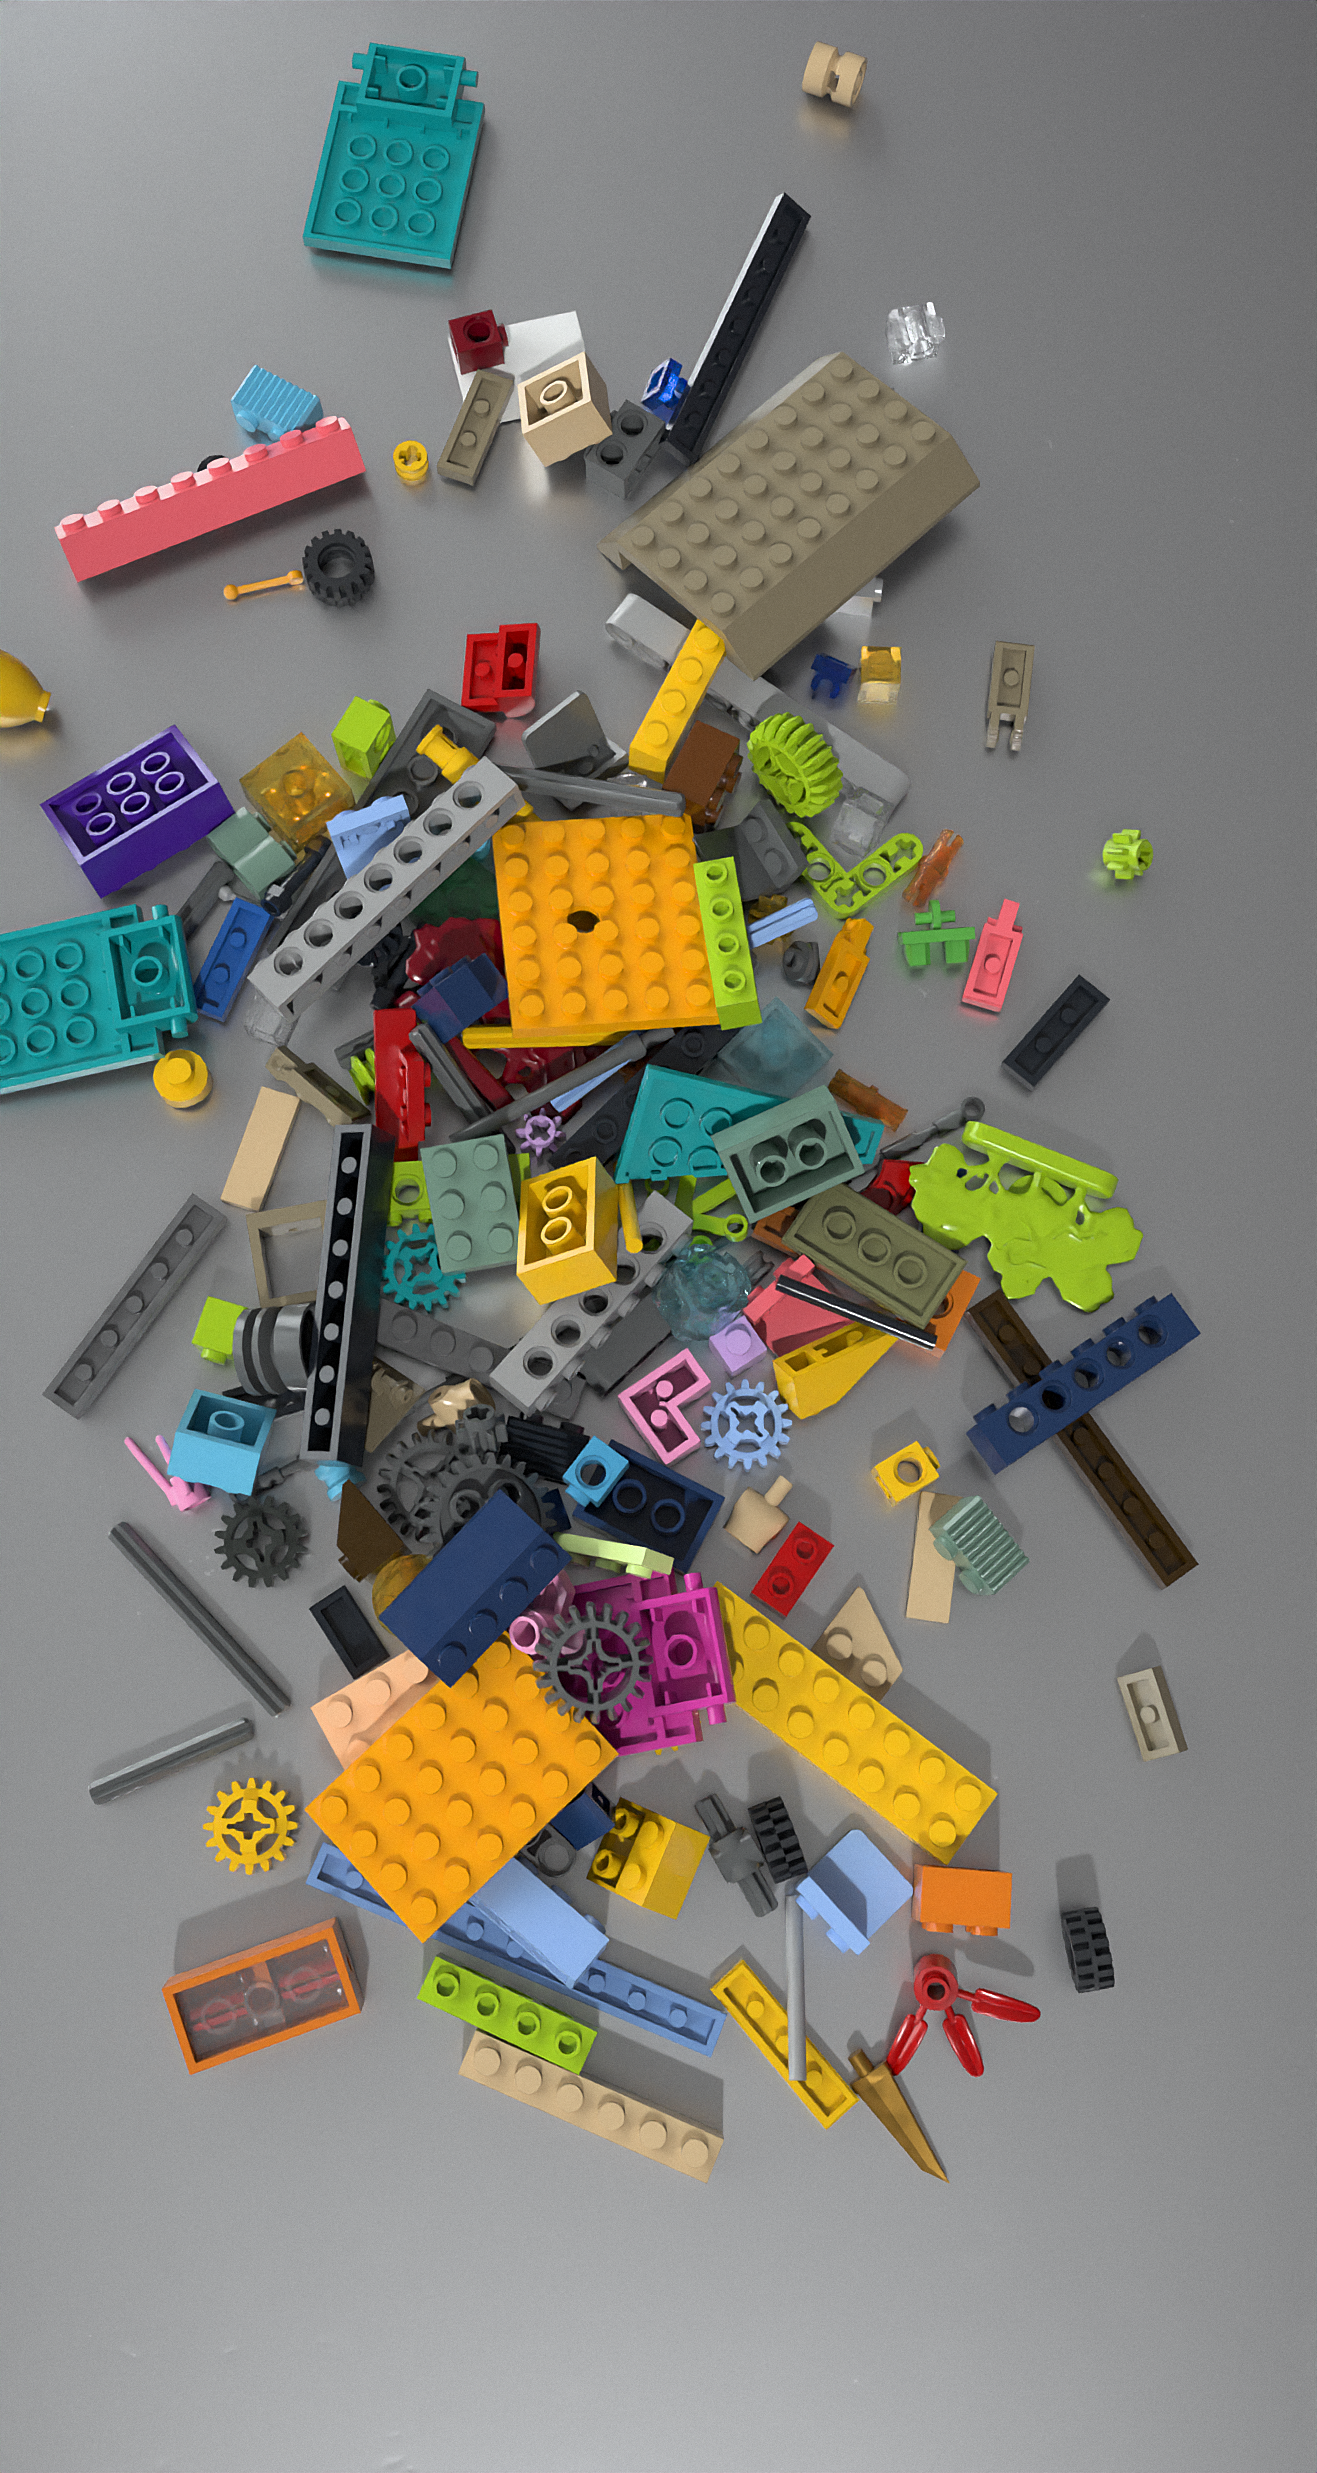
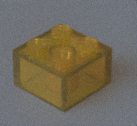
(297, 792)

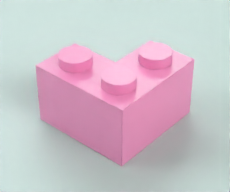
(656, 1405)

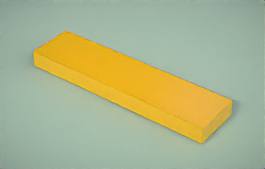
(767, 2026)

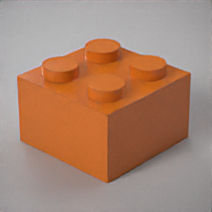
(961, 1897)

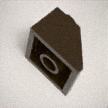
(365, 1536)

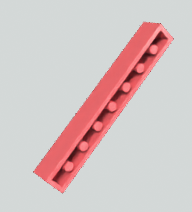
(210, 498)

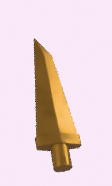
(886, 2101)

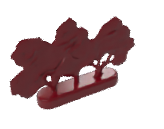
(443, 948)

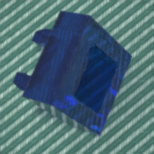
(661, 386)
(833, 670)

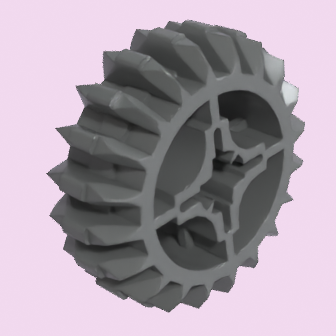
(404, 1466)
(612, 1662)

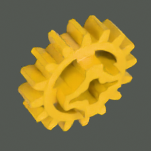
(249, 1846)

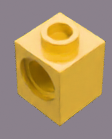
(893, 1486)

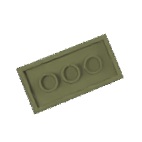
(875, 1253)

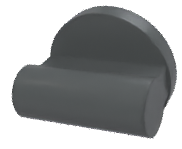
(802, 962)

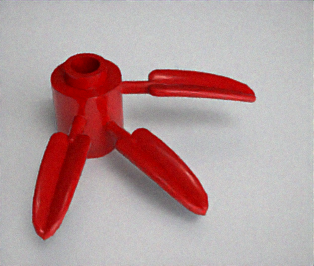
(940, 1969)

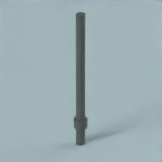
(633, 1048)

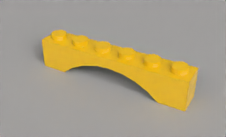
(676, 704)

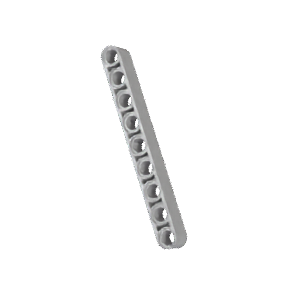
(749, 702)

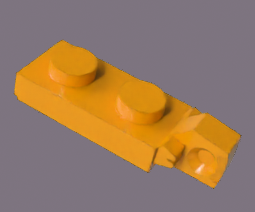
(840, 974)

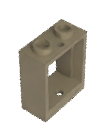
(275, 1223)

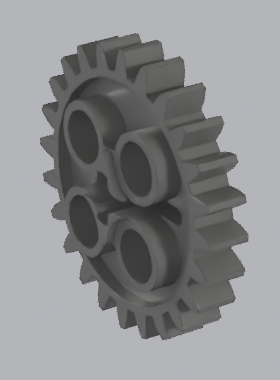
(478, 1483)

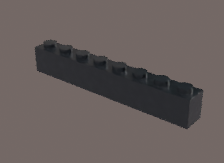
(347, 1296)

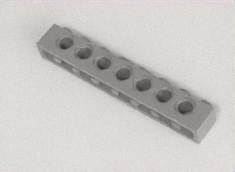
(383, 910)

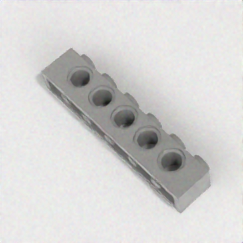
(531, 1392)

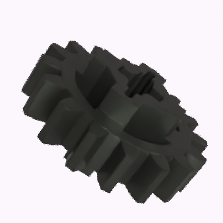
(243, 1545)

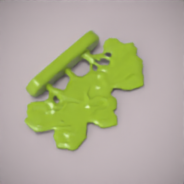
(1026, 1230)

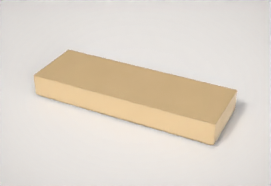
(261, 1150)
(930, 1573)

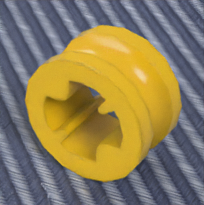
(403, 453)

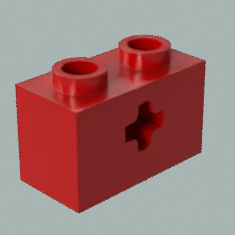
(791, 1570)

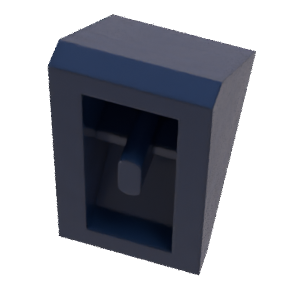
(586, 1817)

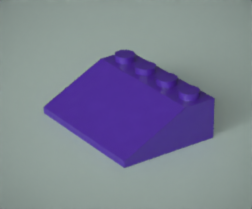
(138, 810)

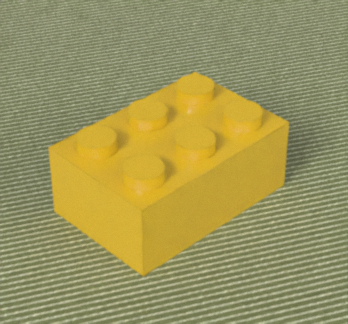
(568, 1231)

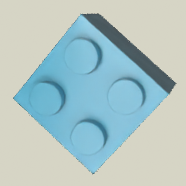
(221, 1442)

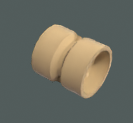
(822, 68)

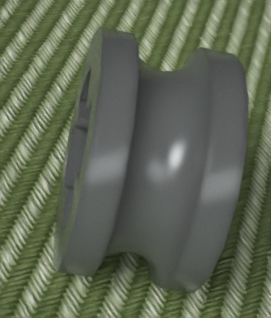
(757, 1268)

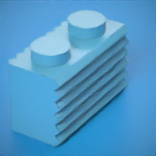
(274, 405)

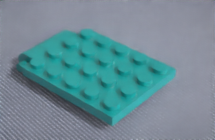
(397, 158)
(91, 995)

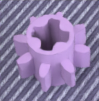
(543, 1124)

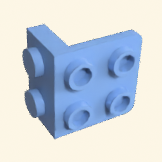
(364, 832)
(853, 1891)

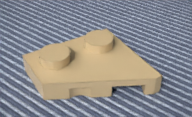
(859, 1647)

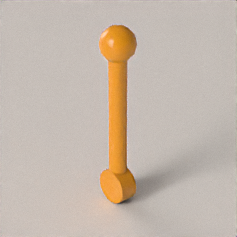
(293, 577)

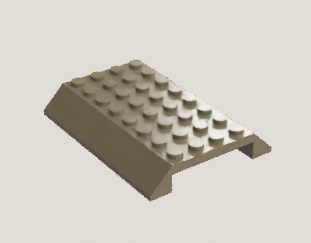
(796, 509)

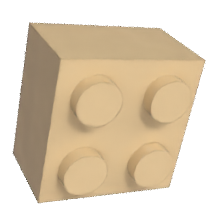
(564, 409)

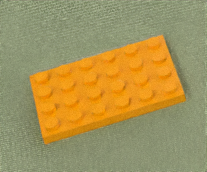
(459, 1787)

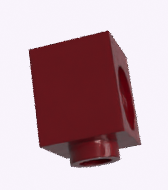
(477, 355)

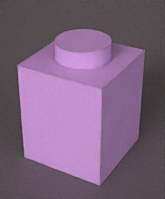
(737, 1347)

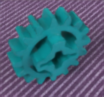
(411, 1283)

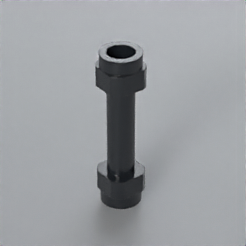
(278, 898)
(385, 997)

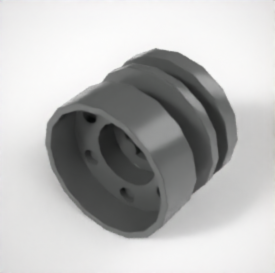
(273, 1348)

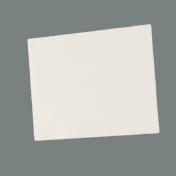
(531, 350)

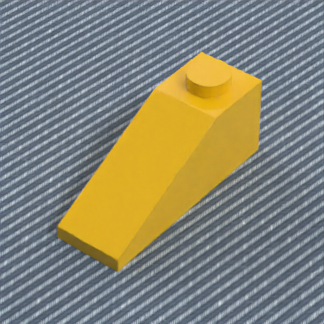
(828, 1367)

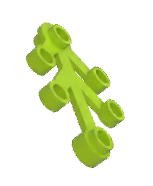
(696, 1208)

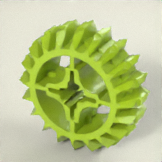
(795, 764)

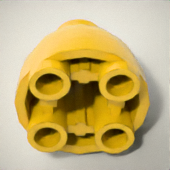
(20, 693)

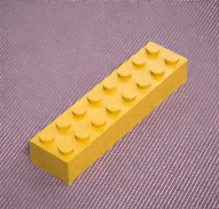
(849, 1734)

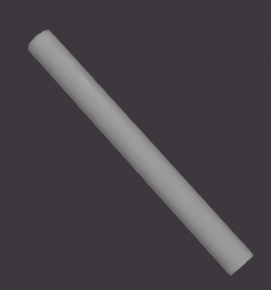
(795, 1990)

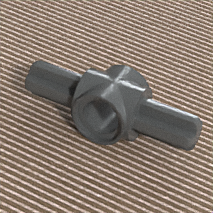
(736, 1855)

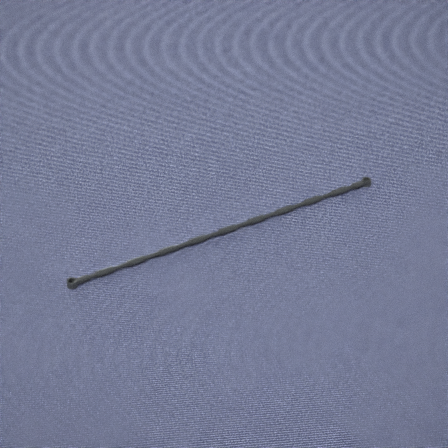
(893, 1151)

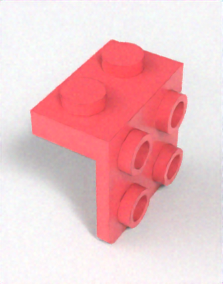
(786, 1321)

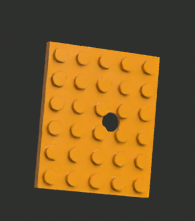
(646, 952)

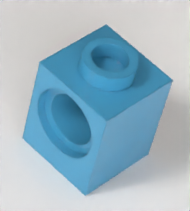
(600, 1454)

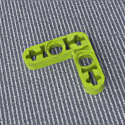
(842, 882)

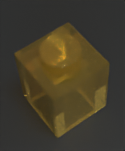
(879, 675)

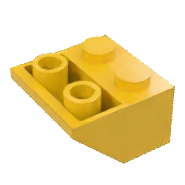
(648, 1858)

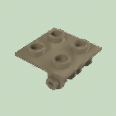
(389, 1401)

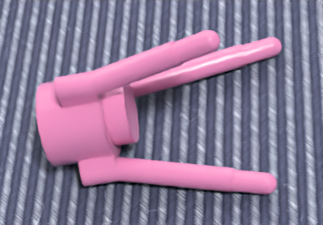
(183, 1493)

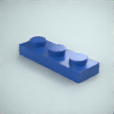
(230, 958)

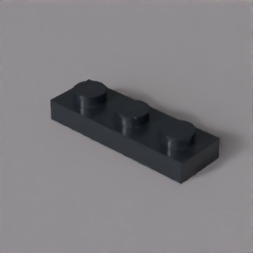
(1055, 1032)

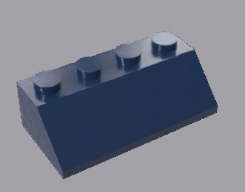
(474, 1588)

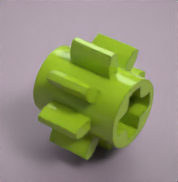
(1127, 854)

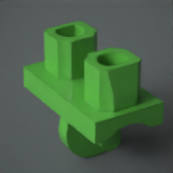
(954, 939)

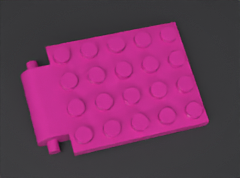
(688, 1656)

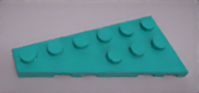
(682, 1110)

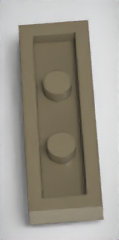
(475, 427)

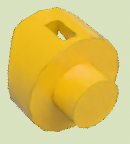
(182, 1078)

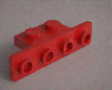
(400, 1082)

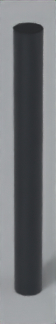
(856, 1312)

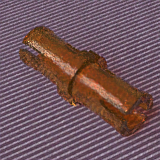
(933, 868)
(867, 1100)

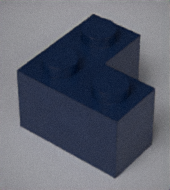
(460, 996)

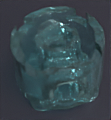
(701, 1293)

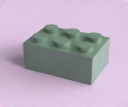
(788, 1153)
(472, 1204)

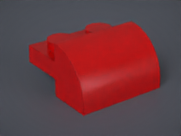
(502, 670)

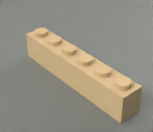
(594, 2105)

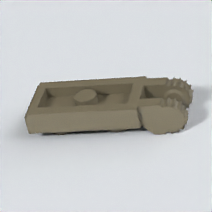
(1009, 690)

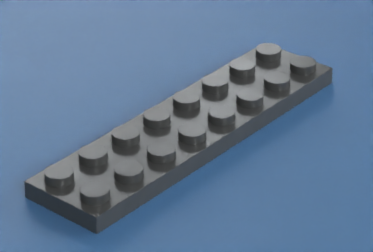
(403, 774)

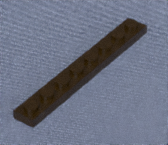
(1086, 1447)

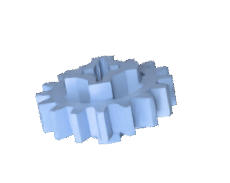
(760, 1440)

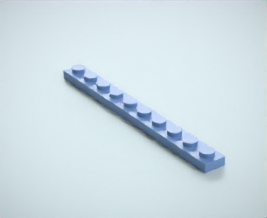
(601, 1987)

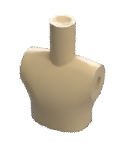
(451, 1402)
(757, 1516)

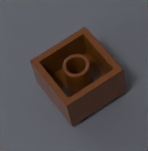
(705, 773)

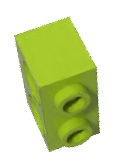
(363, 737)

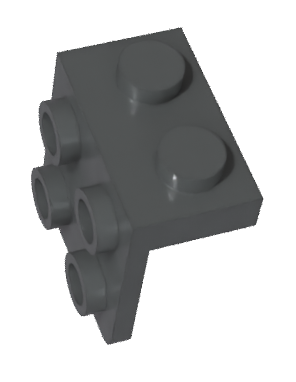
(573, 744)

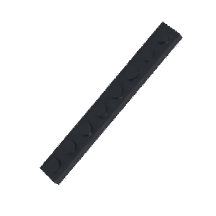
(734, 330)

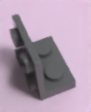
(762, 851)

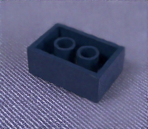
(653, 1509)

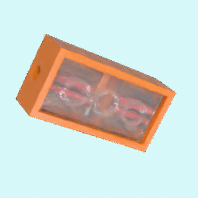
(263, 1995)

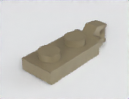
(317, 1088)

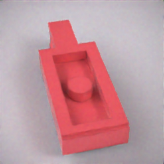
(994, 959)

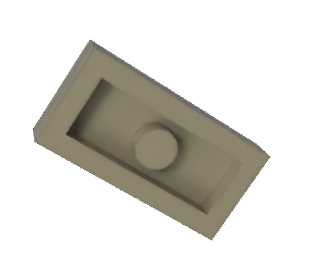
(1152, 1713)

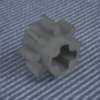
(481, 1430)

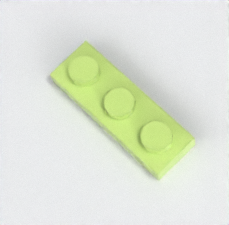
(613, 1555)

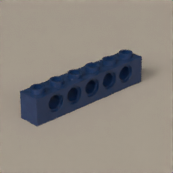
(1003, 1445)

